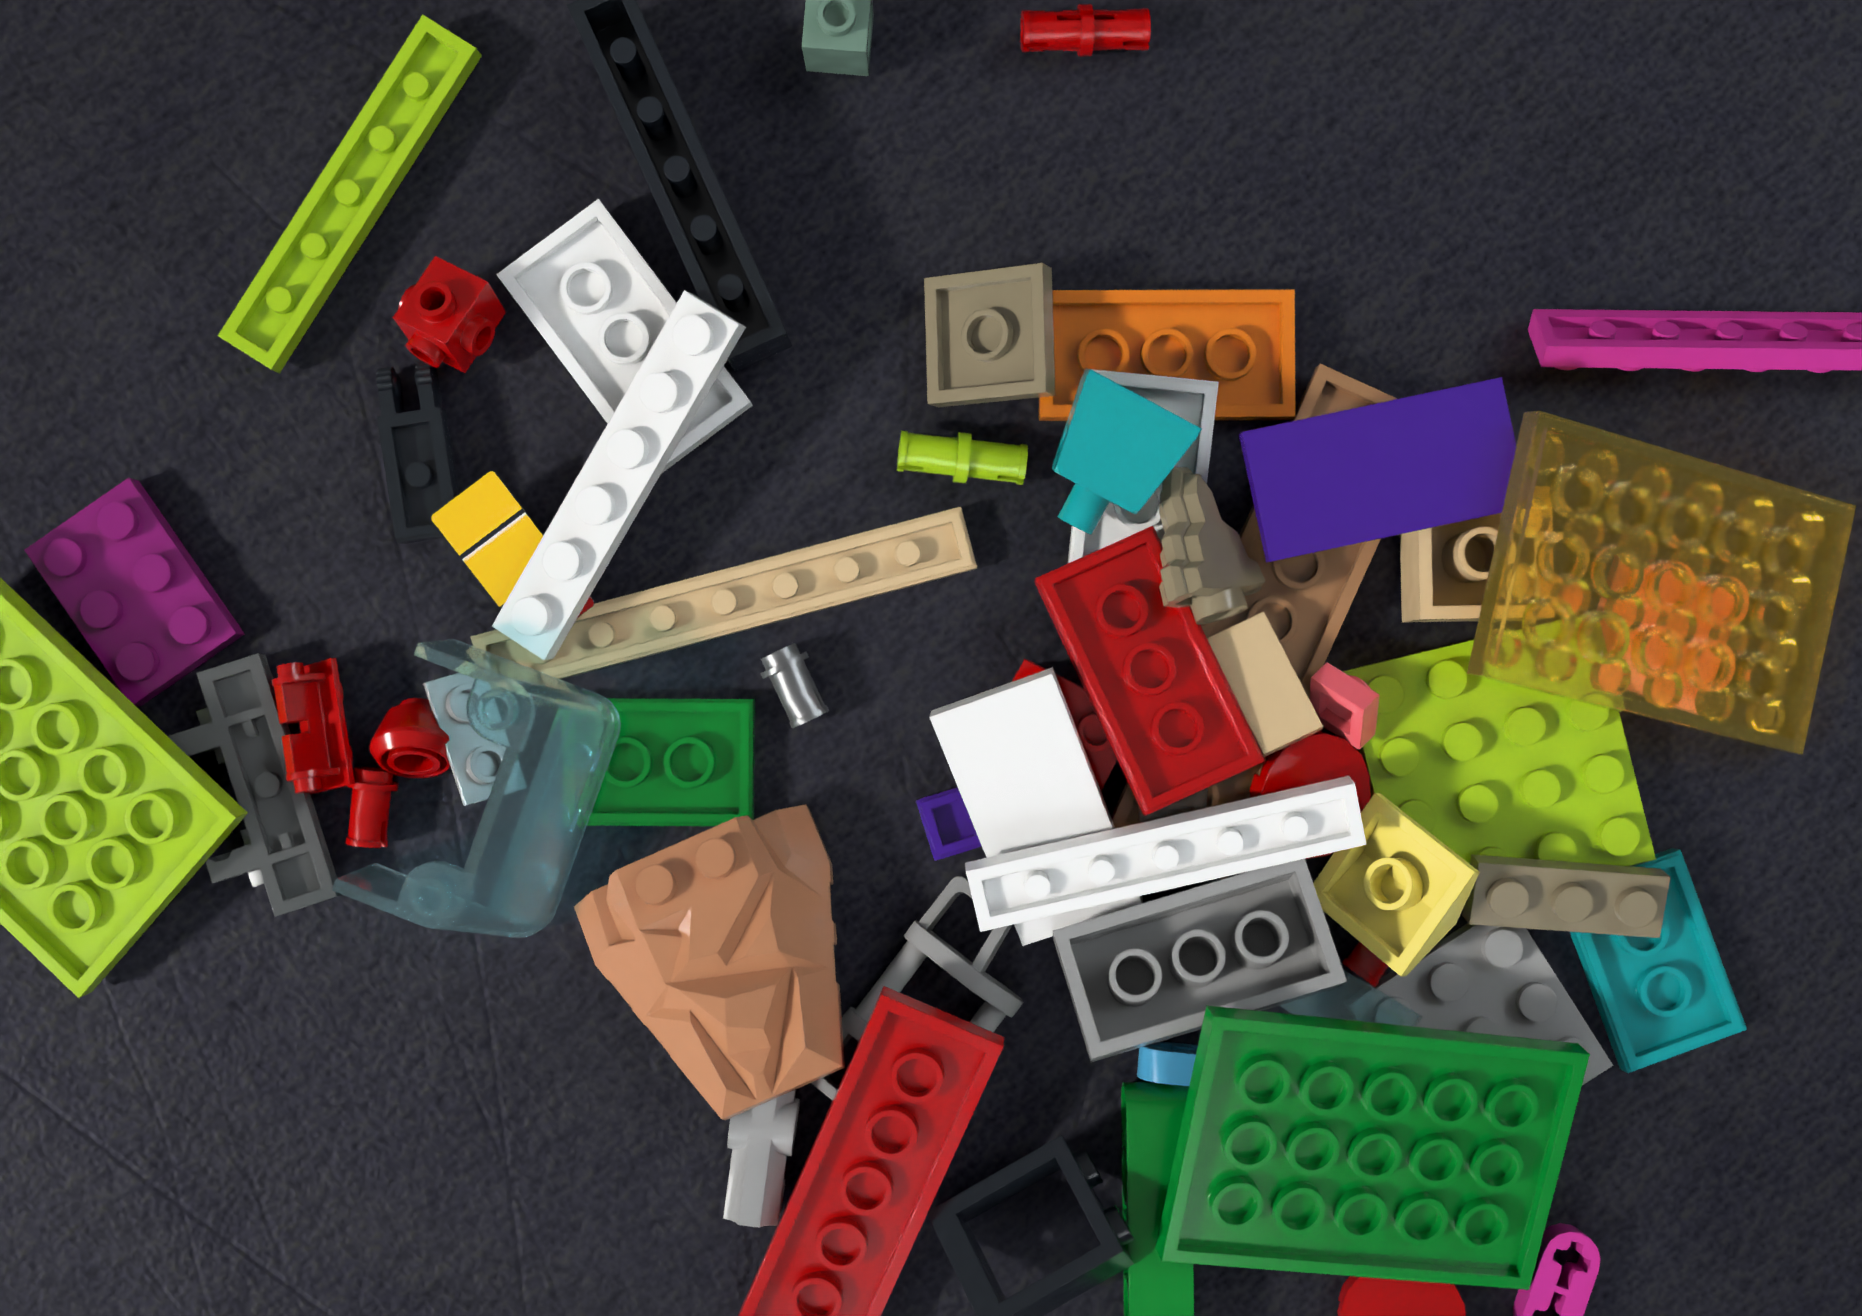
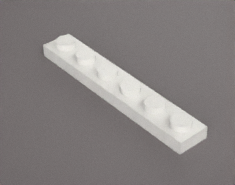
(618, 475)
(1166, 853)

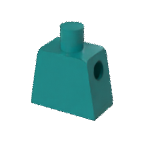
(1116, 450)

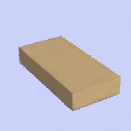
(1265, 684)

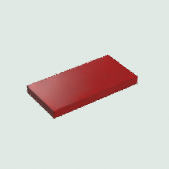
(1148, 673)

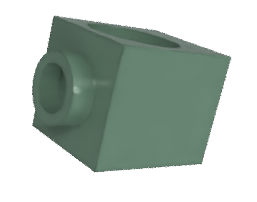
(838, 36)

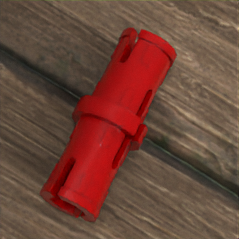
(1085, 30)

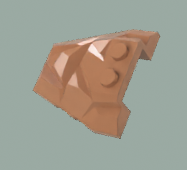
(729, 955)

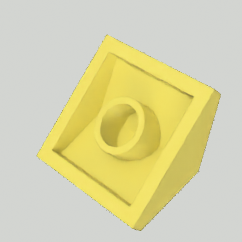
(1397, 889)

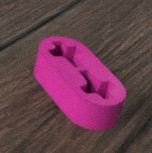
(1574, 1282)

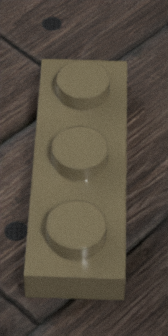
(1567, 896)

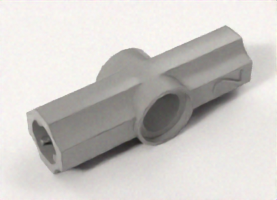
(758, 1161)

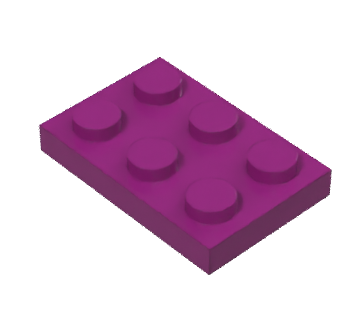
(134, 592)

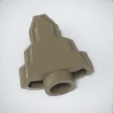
(1202, 553)

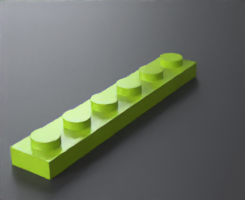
(350, 194)

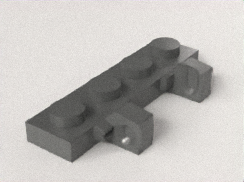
(282, 827)

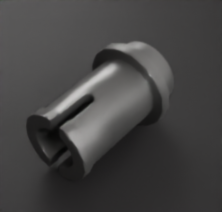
(794, 685)

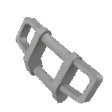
(923, 943)

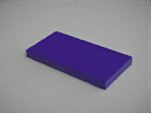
(1380, 469)

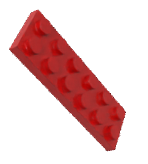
(875, 1162)

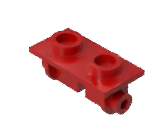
(321, 753)

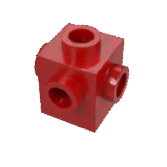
(449, 316)

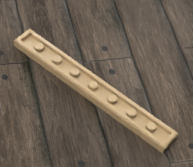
(753, 595)

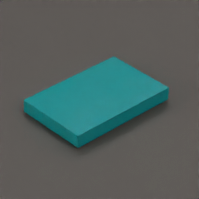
(1665, 990)

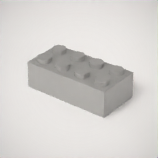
(1220, 944)

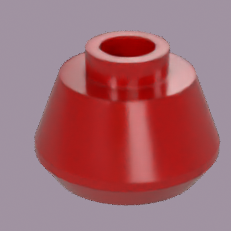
(410, 741)

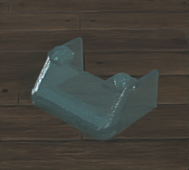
(536, 811)

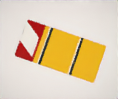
(491, 535)

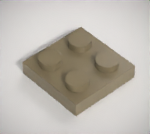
(989, 336)

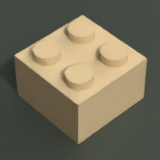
(1447, 570)

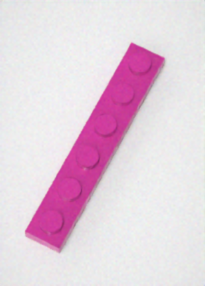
(1697, 340)

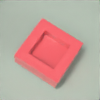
(1344, 705)

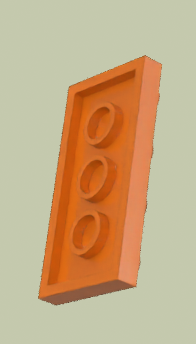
(1192, 334)

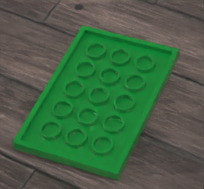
(1369, 1149)

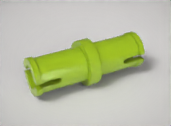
(962, 457)

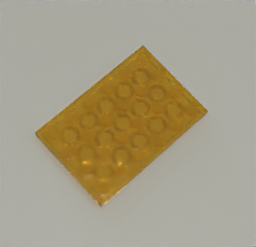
(1660, 585)

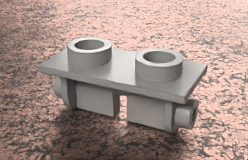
(470, 756)

